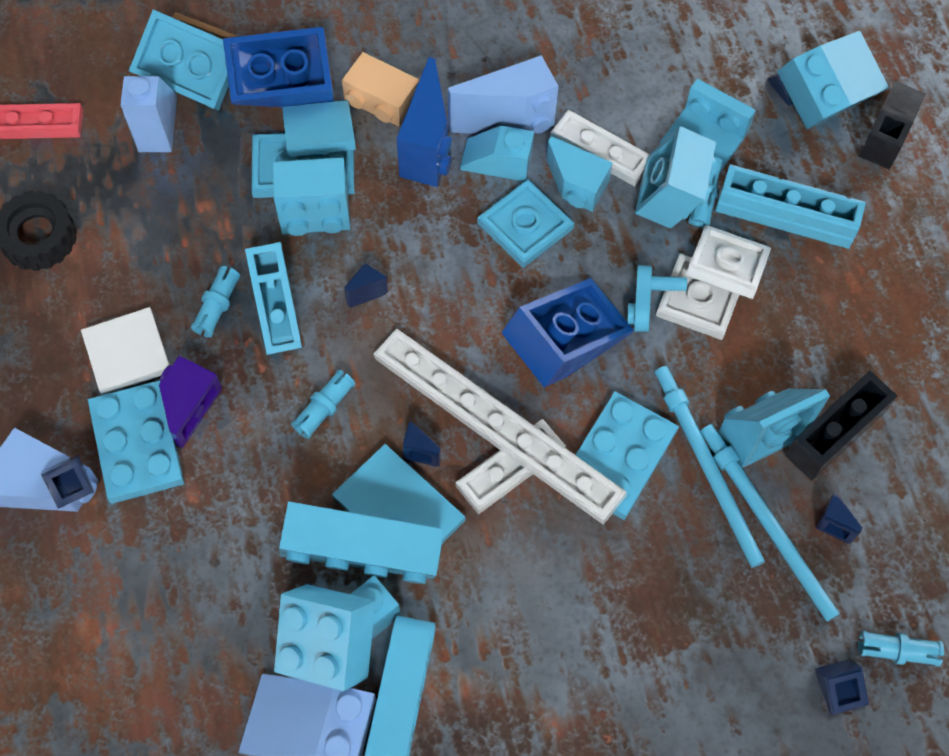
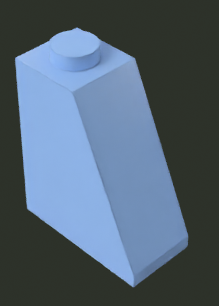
(149, 112)
(20, 474)

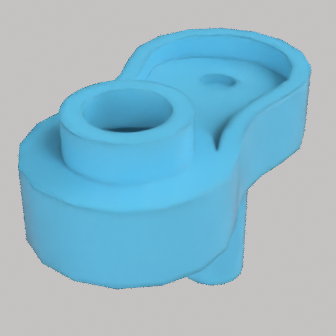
(640, 311)

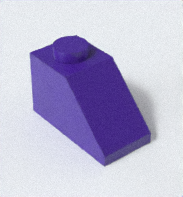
(187, 396)

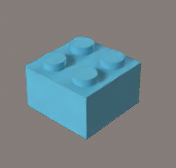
(676, 177)
(311, 196)
(324, 637)

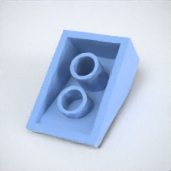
(511, 97)
(307, 719)

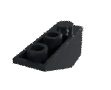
(892, 125)

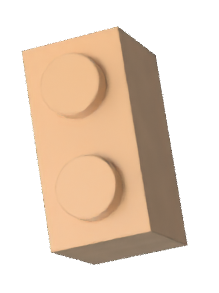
(379, 89)

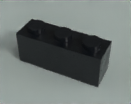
(840, 425)

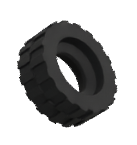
(47, 252)

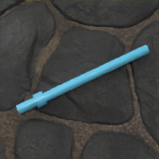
(677, 402)
(727, 460)

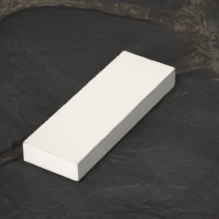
(626, 159)
(496, 476)

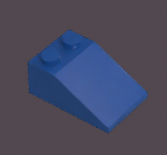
(279, 68)
(423, 135)
(565, 331)

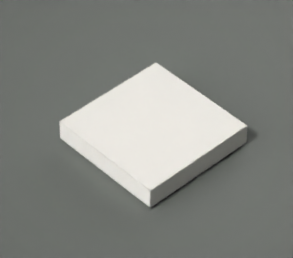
(728, 261)
(700, 307)
(125, 351)

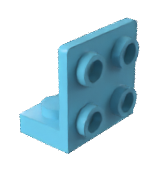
(716, 118)

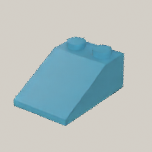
(832, 78)
(771, 422)

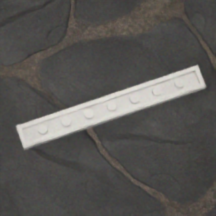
(501, 426)

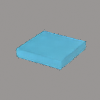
(318, 128)
(525, 223)

